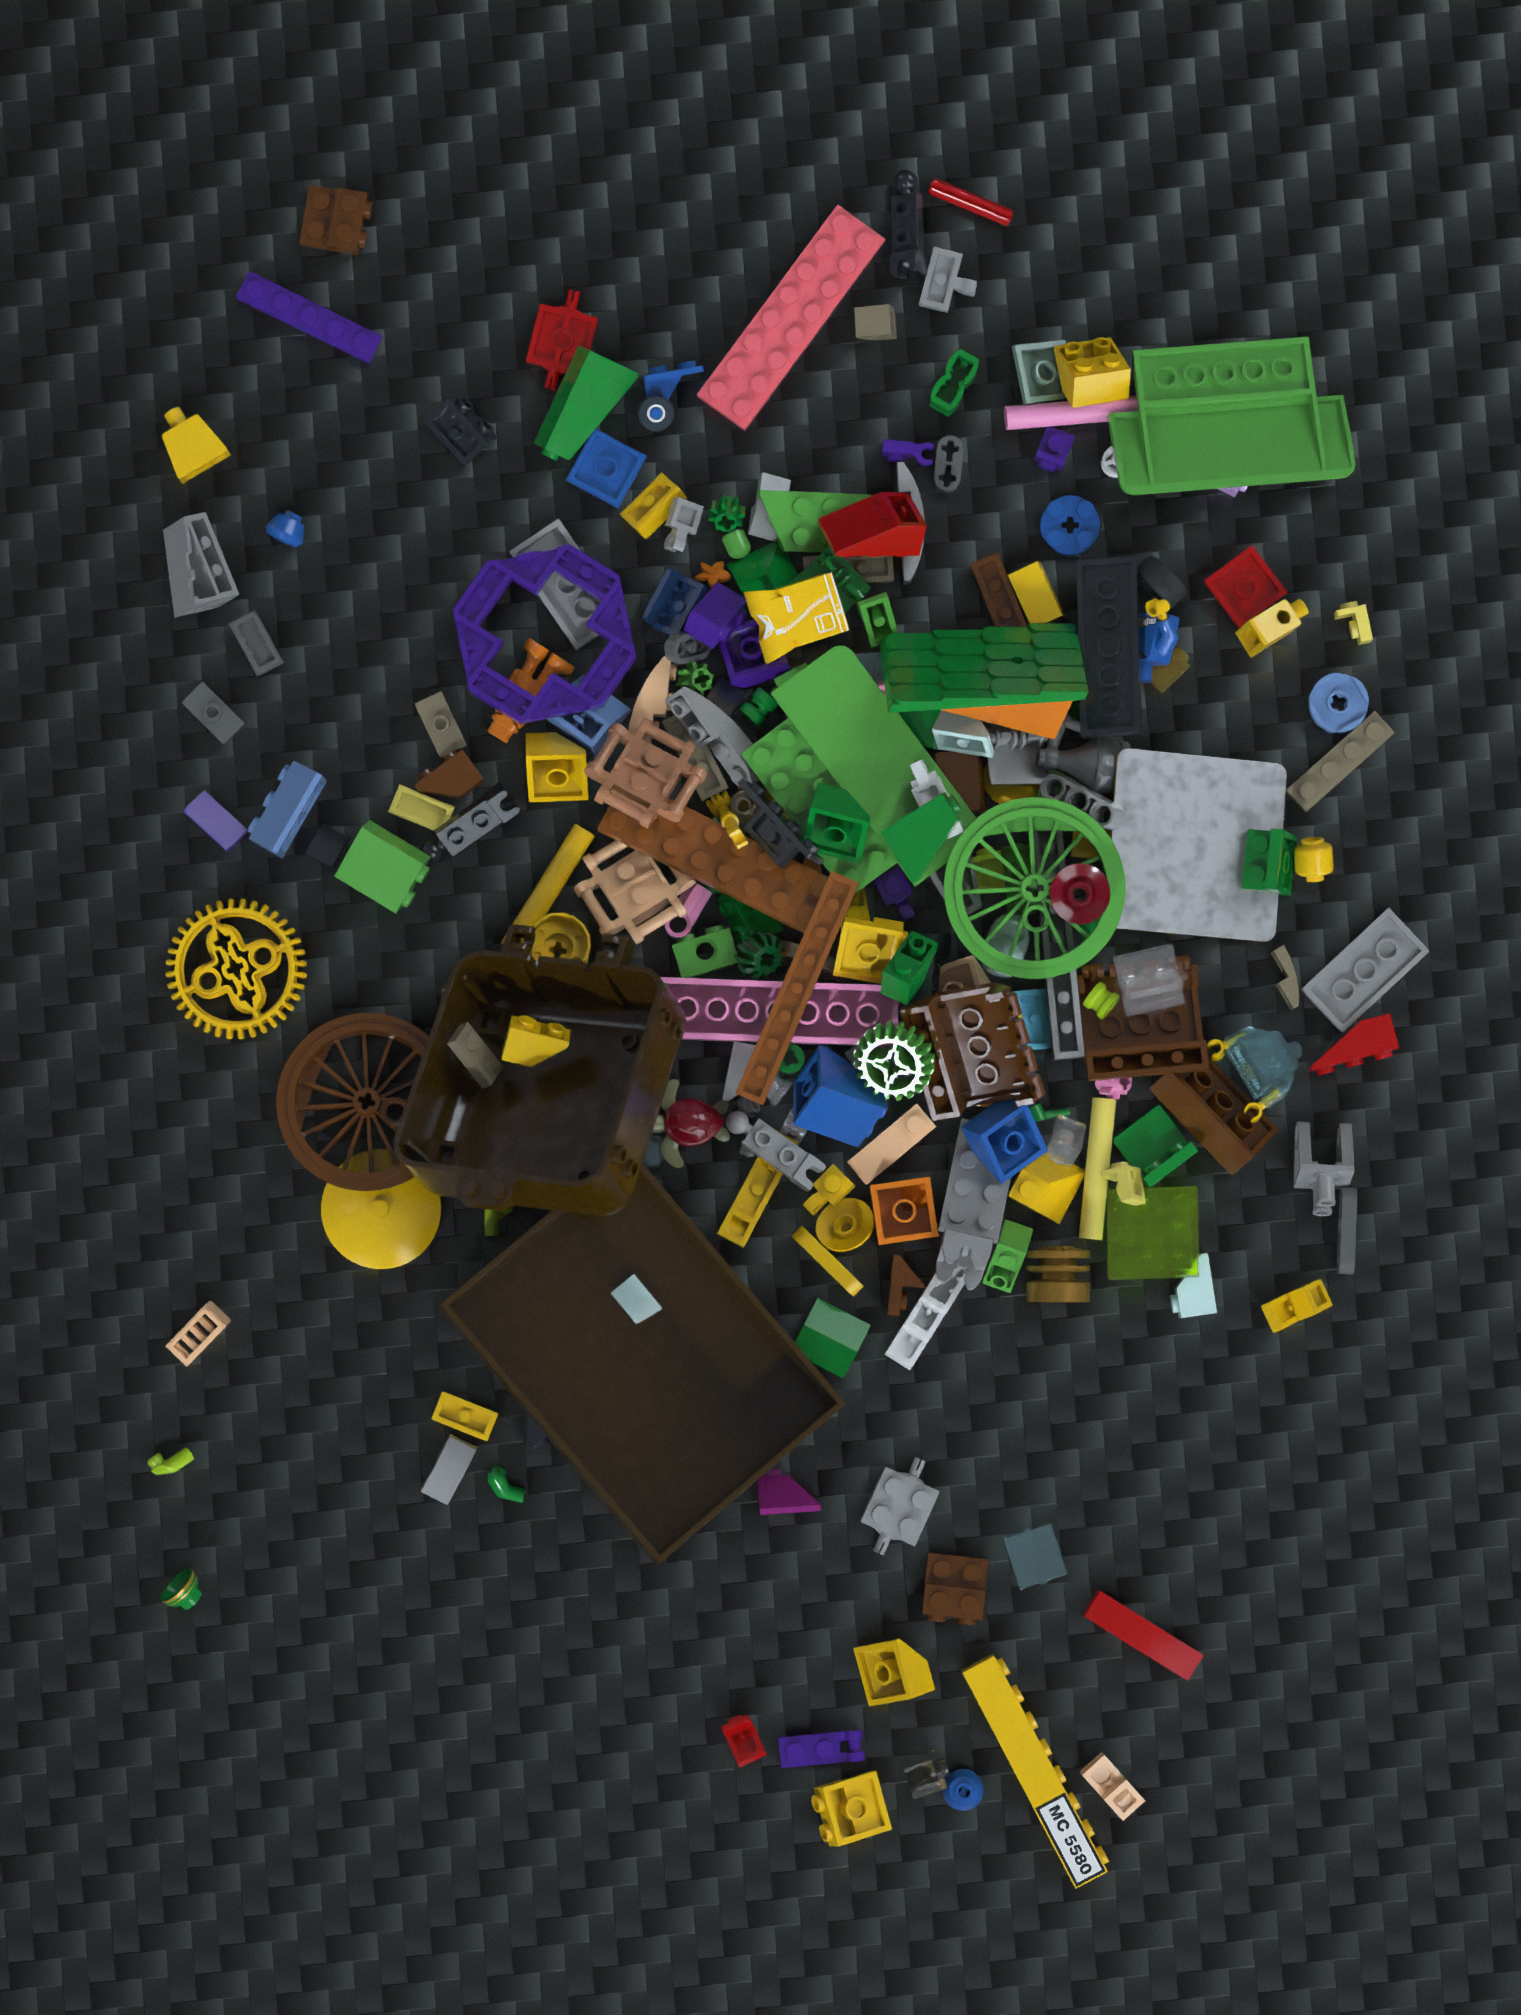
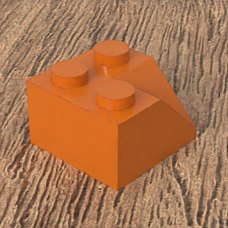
(903, 1210)

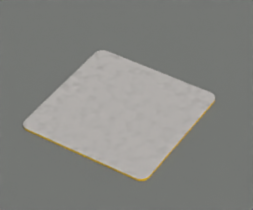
(1189, 842)

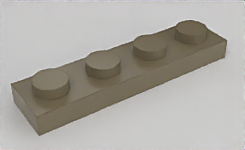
(1340, 761)

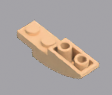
(652, 696)

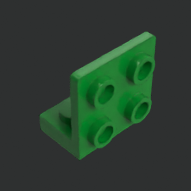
(1154, 1146)

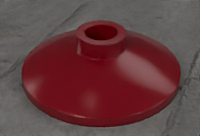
(1095, 888)

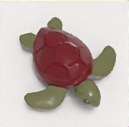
(688, 1123)

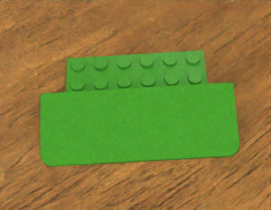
(1229, 419)
(849, 741)

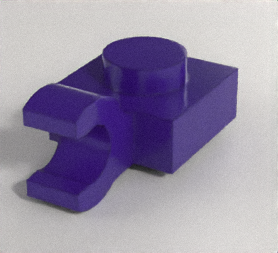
(900, 450)
(894, 890)

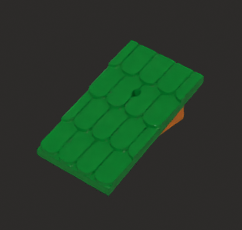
(992, 674)

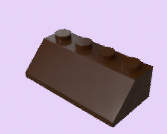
(1214, 1114)

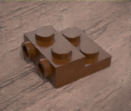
(335, 219)
(954, 1588)

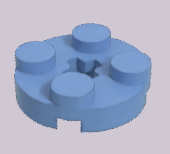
(1321, 699)

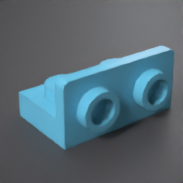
(1036, 1018)

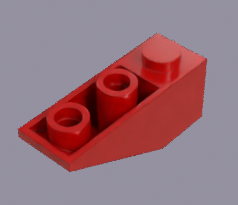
(1364, 1039)

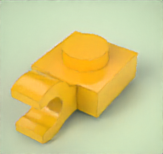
(831, 1188)

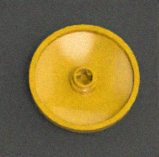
(381, 1225)

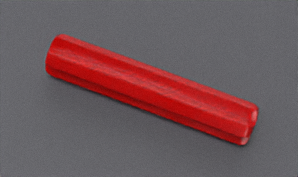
(970, 202)

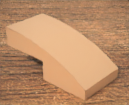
(1112, 1786)

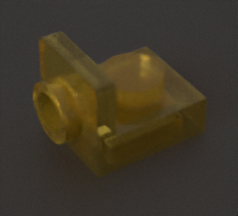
(1166, 675)

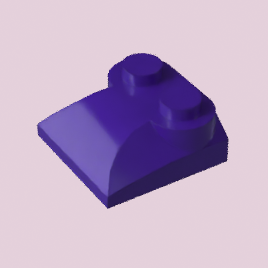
(745, 658)

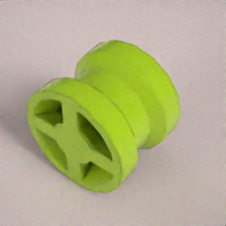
(1101, 1000)

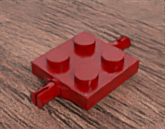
(557, 337)

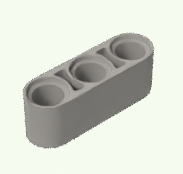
(1095, 803)

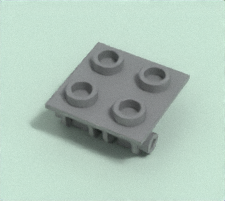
(1015, 757)

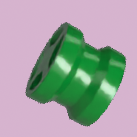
(790, 1063)

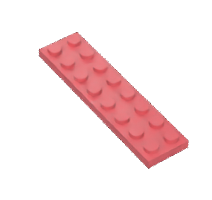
(791, 317)

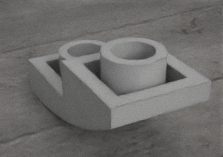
(759, 524)
(448, 1469)

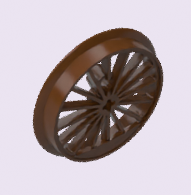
(300, 1079)

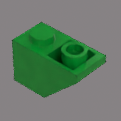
(908, 968)

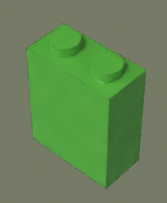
(383, 867)

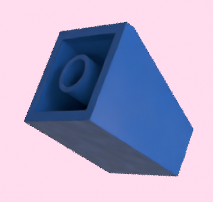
(834, 1100)

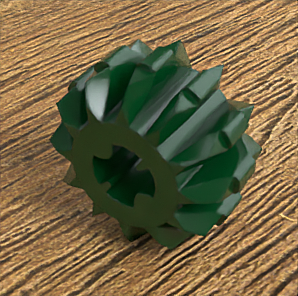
(760, 954)

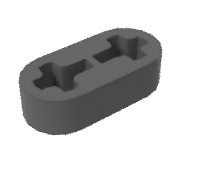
(941, 463)

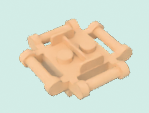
(634, 891)

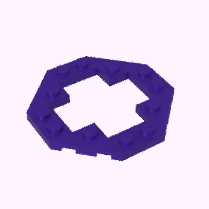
(557, 695)

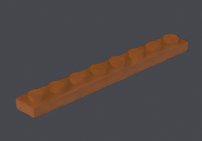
(797, 988)

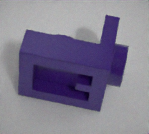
(1053, 449)

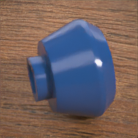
(286, 528)
(969, 1782)

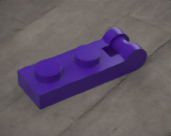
(820, 1748)

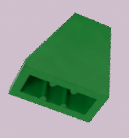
(922, 834)

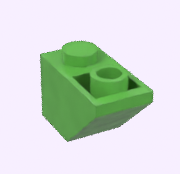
(1008, 1256)

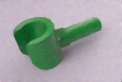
(1038, 1113)

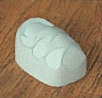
(1003, 940)

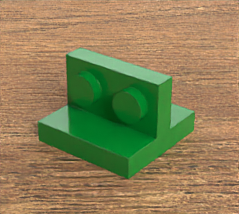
(1269, 861)

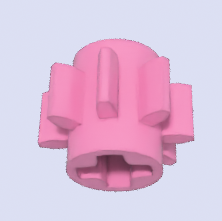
(1114, 1087)

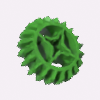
(918, 1061)

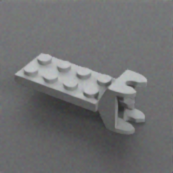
(969, 1216)

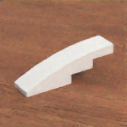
(924, 1319)

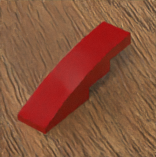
(1142, 1635)

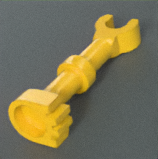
(721, 809)

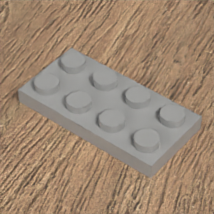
(565, 601)
(1365, 970)

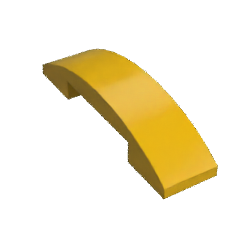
(751, 1201)

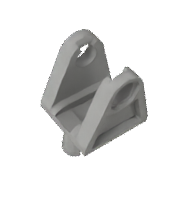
(1320, 1177)

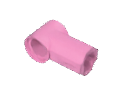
(694, 901)

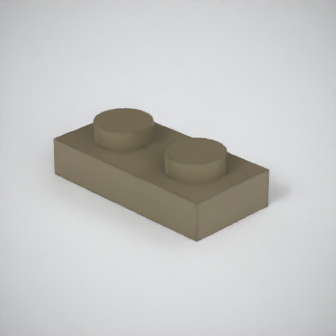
(475, 1055)

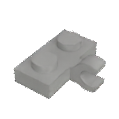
(943, 280)

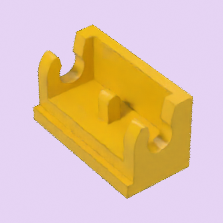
(1036, 594)

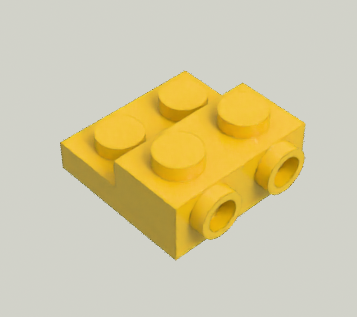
(867, 948)
(851, 1809)

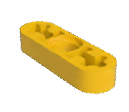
(827, 1261)

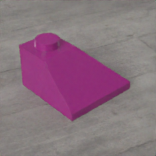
(783, 1494)

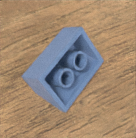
(286, 808)

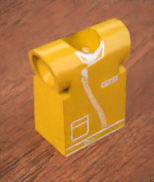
(796, 614)

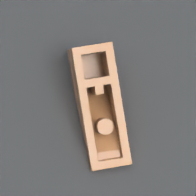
(891, 1144)

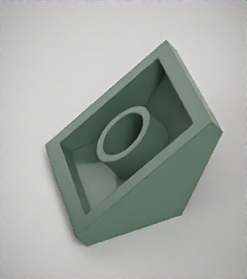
(1038, 372)

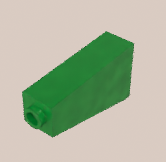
(582, 402)

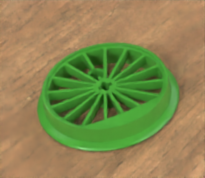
(1032, 815)

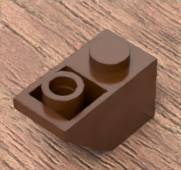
(451, 779)

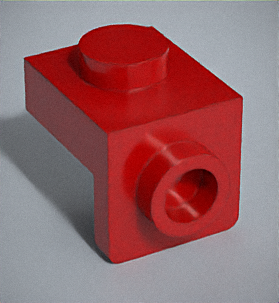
(743, 1740)

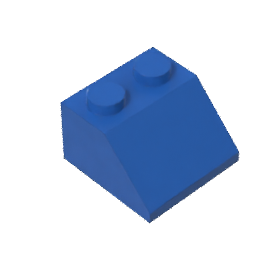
(1004, 1138)

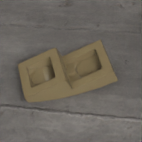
(1289, 986)

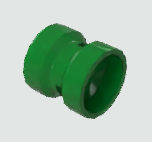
(759, 707)

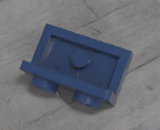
(673, 602)

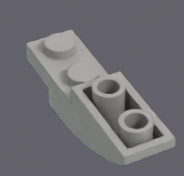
(713, 727)

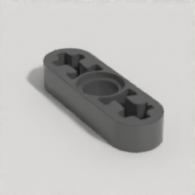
(1347, 1230)

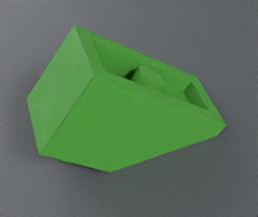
(876, 618)

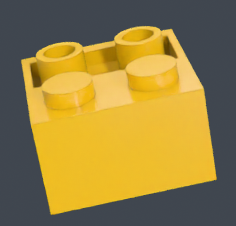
(1092, 372)

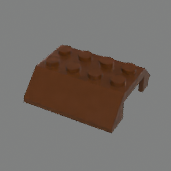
(1142, 1043)
(976, 1049)

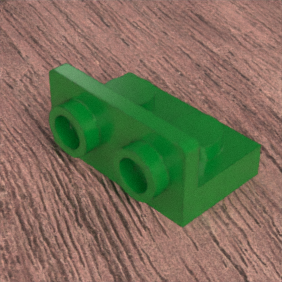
(745, 919)

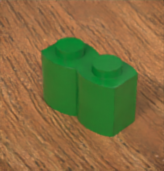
(950, 387)

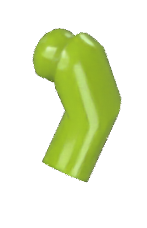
(492, 1220)
(172, 1464)

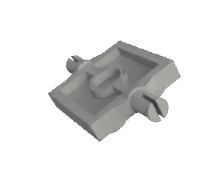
(899, 1506)

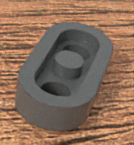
(683, 648)

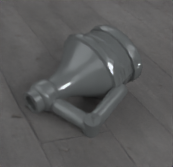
(1090, 763)

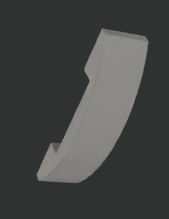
(906, 483)

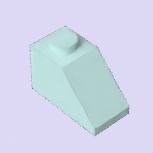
(962, 735)
(1195, 1294)

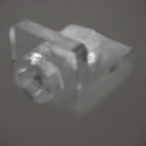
(1065, 1141)

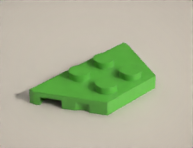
(796, 516)

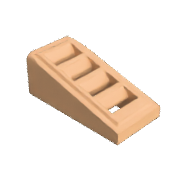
(215, 1315)

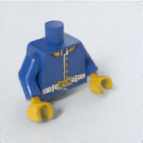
(1157, 637)

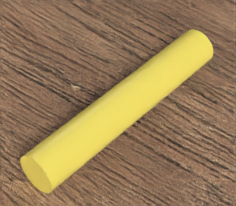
(1096, 1161)

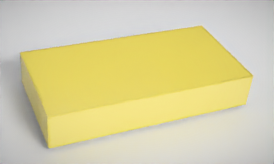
(420, 808)

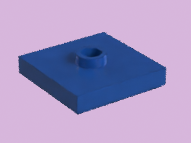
(606, 468)

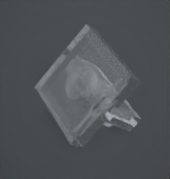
(1149, 980)

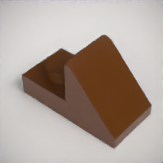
(900, 1276)

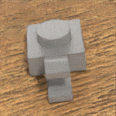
(684, 519)

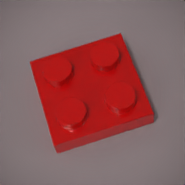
(1245, 586)

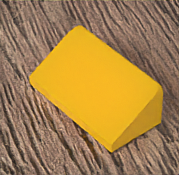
(652, 506)

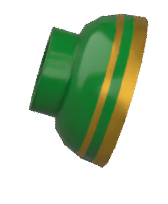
(182, 1590)

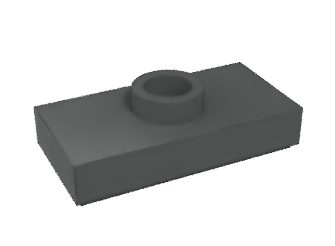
(256, 643)
(213, 713)

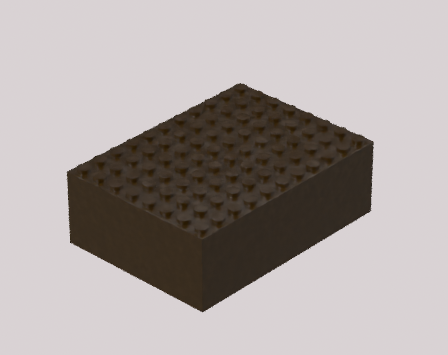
(653, 1412)

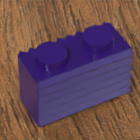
(716, 615)

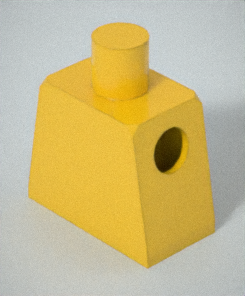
(191, 445)
(1271, 625)

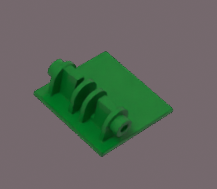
(847, 581)

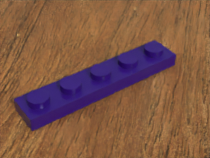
(309, 317)

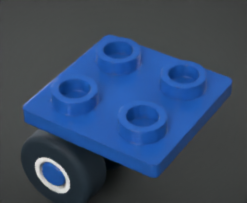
(655, 410)

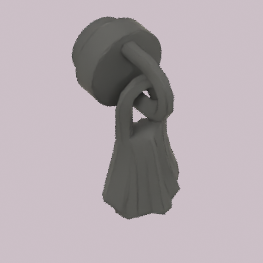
(751, 1109)

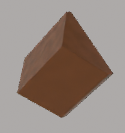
(966, 776)

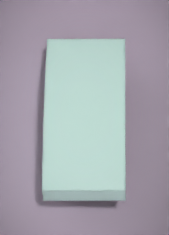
(636, 1299)

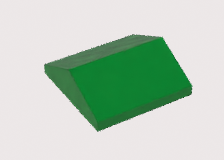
(831, 1337)

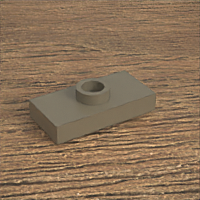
(440, 724)

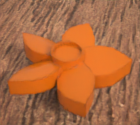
(713, 574)

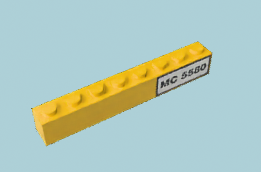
(1034, 1770)

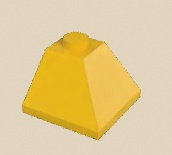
(555, 768)
(1047, 1187)
(892, 1672)

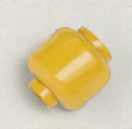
(1313, 858)

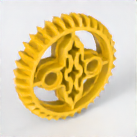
(259, 1000)

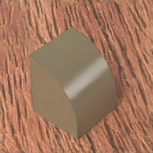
(875, 322)

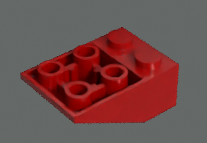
(876, 527)

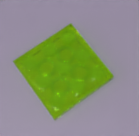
(1154, 1237)

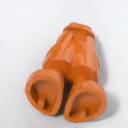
(503, 726)

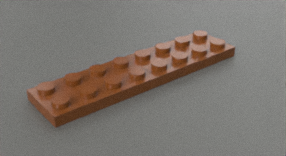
(709, 855)

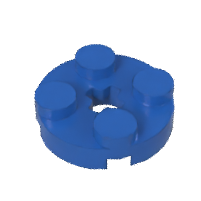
(1082, 537)

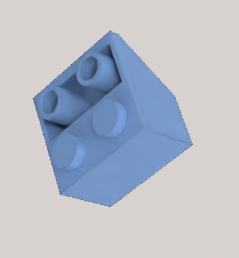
(591, 727)

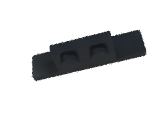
(775, 833)

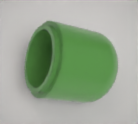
(737, 544)

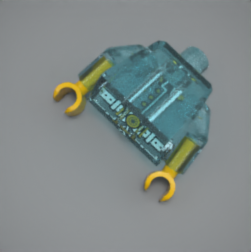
(1263, 1063)

